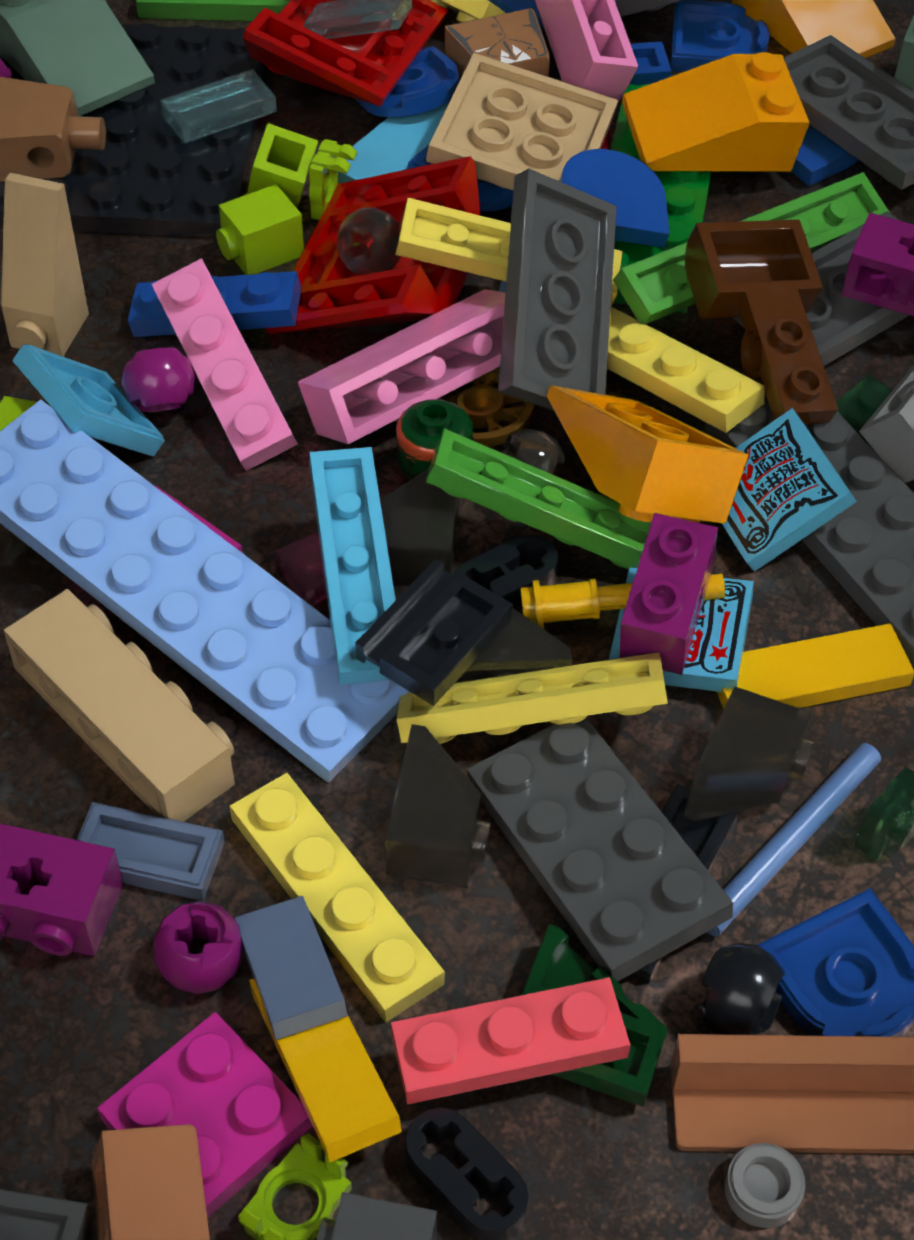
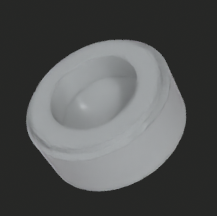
(764, 1185)

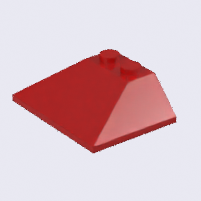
(354, 65)
(413, 289)

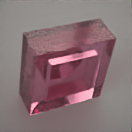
(303, 568)

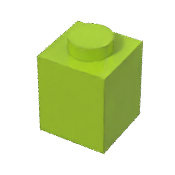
(284, 161)
(260, 230)

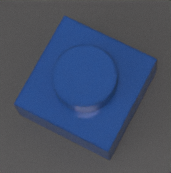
(651, 62)

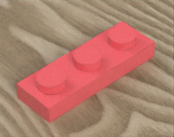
(509, 1040)

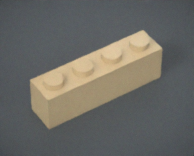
(122, 707)

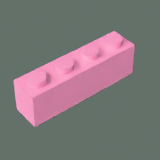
(589, 44)
(406, 368)

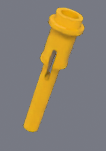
(586, 599)

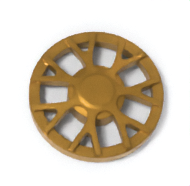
(487, 409)

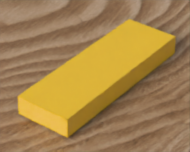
(826, 668)
(336, 1085)

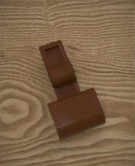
(771, 283)

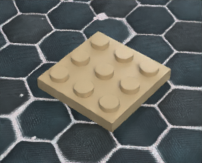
(518, 122)

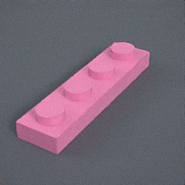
(224, 365)

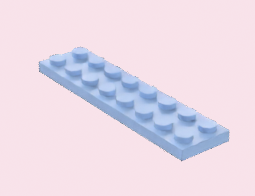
(186, 591)

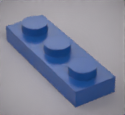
(252, 300)

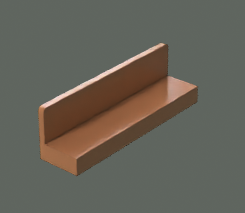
(794, 1093)
(149, 1184)

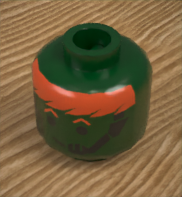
(421, 429)

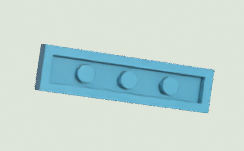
(352, 552)

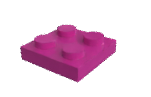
(227, 1094)

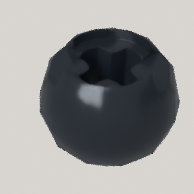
(742, 989)

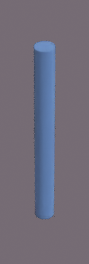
(798, 829)

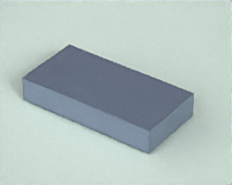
(156, 850)
(290, 968)

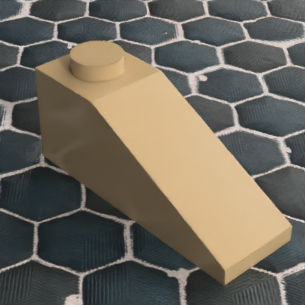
(40, 266)

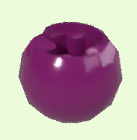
(158, 379)
(178, 936)

